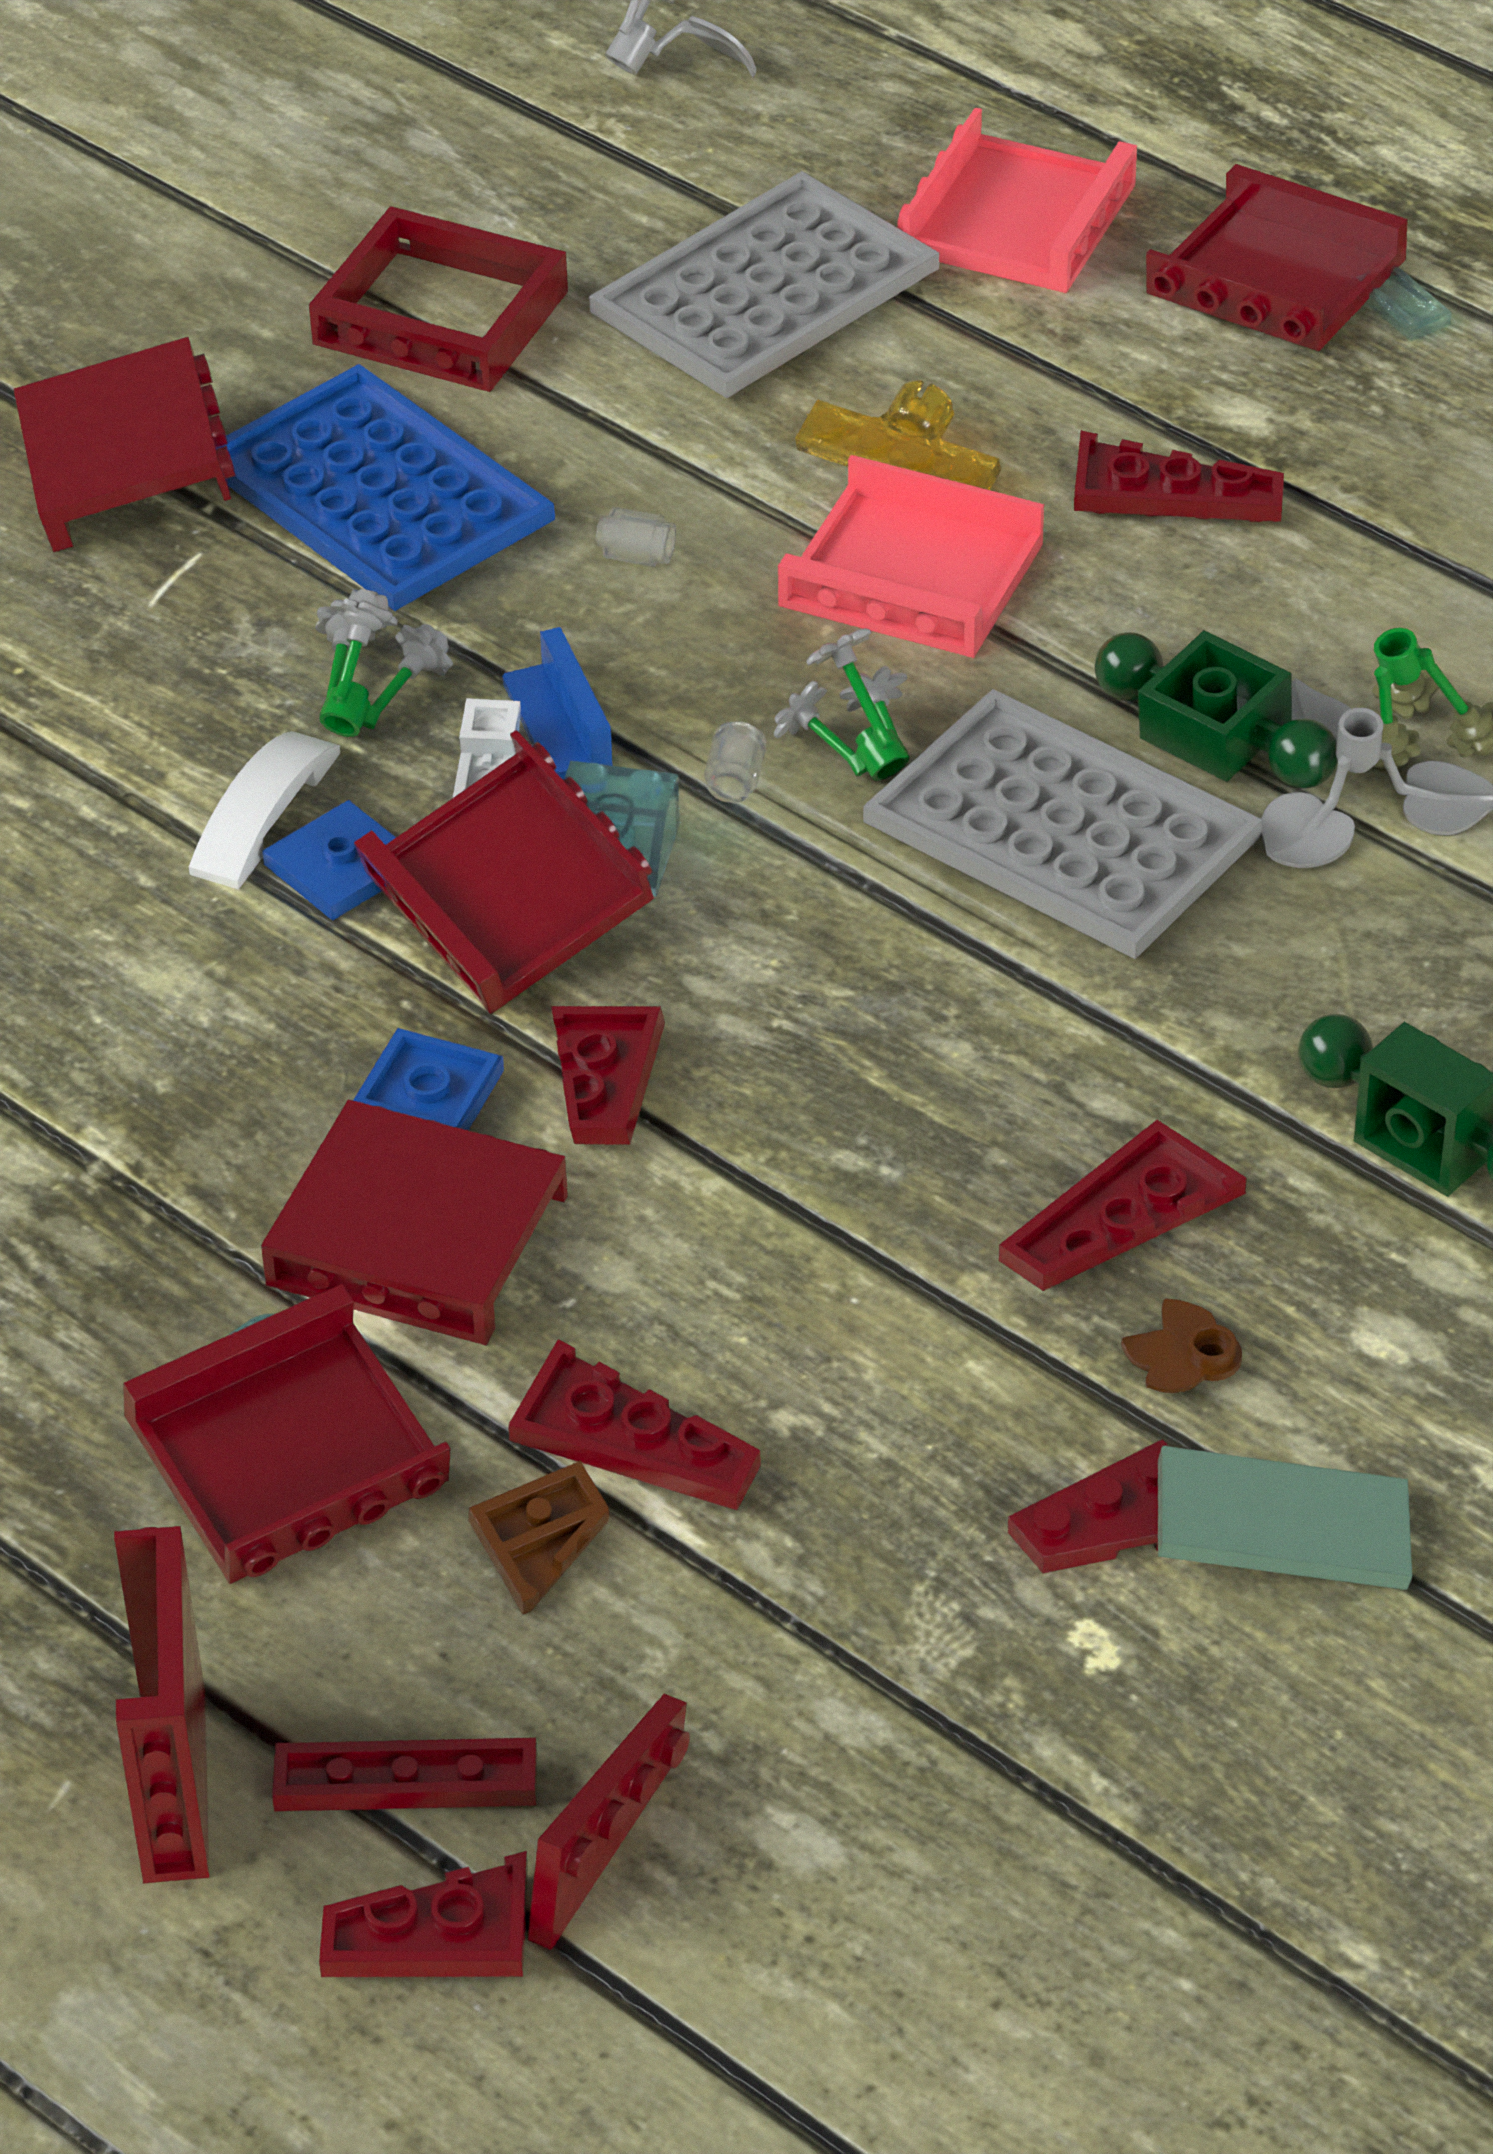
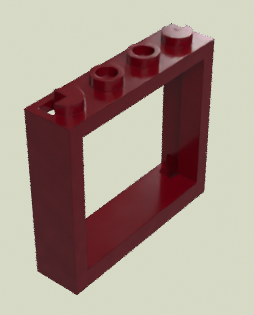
(423, 345)

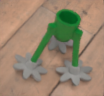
(879, 745)

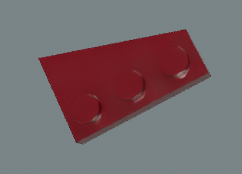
(606, 1067)
(1093, 1516)
(440, 1930)

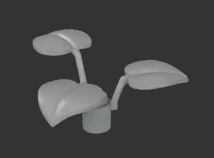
(636, 39)
(1310, 834)

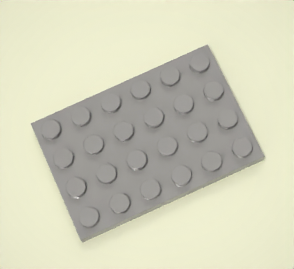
(764, 283)
(1063, 822)

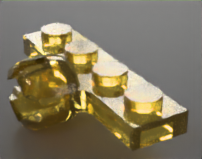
(902, 437)

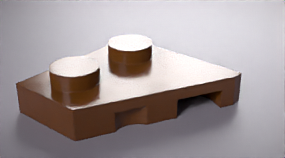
(539, 1530)

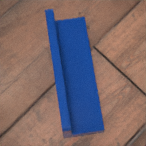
(560, 706)

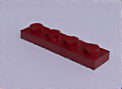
(405, 1774)

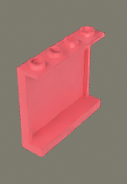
(1017, 206)
(915, 557)

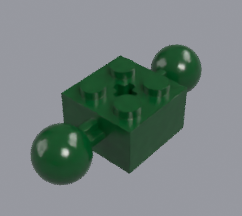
(1216, 707)
(1414, 1101)

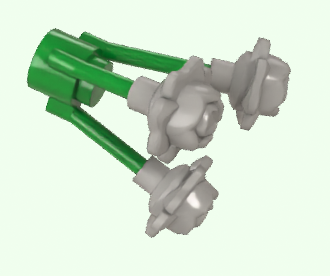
(348, 628)

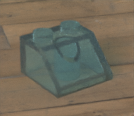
(638, 804)

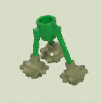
(1406, 684)

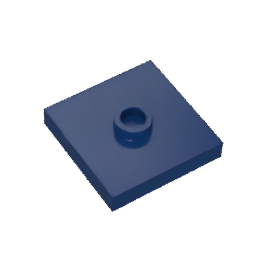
(324, 862)
(432, 1079)

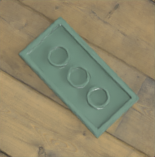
(1284, 1518)

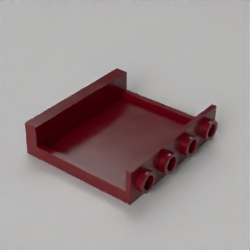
(1281, 259)
(121, 434)
(510, 876)
(412, 1219)
(283, 1435)
(166, 1726)

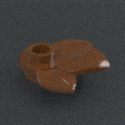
(1185, 1350)

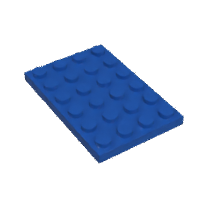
(381, 486)

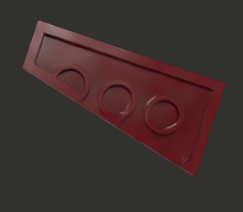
(1157, 485)
(1122, 1203)
(609, 1425)
(600, 1816)

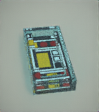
(1408, 305)

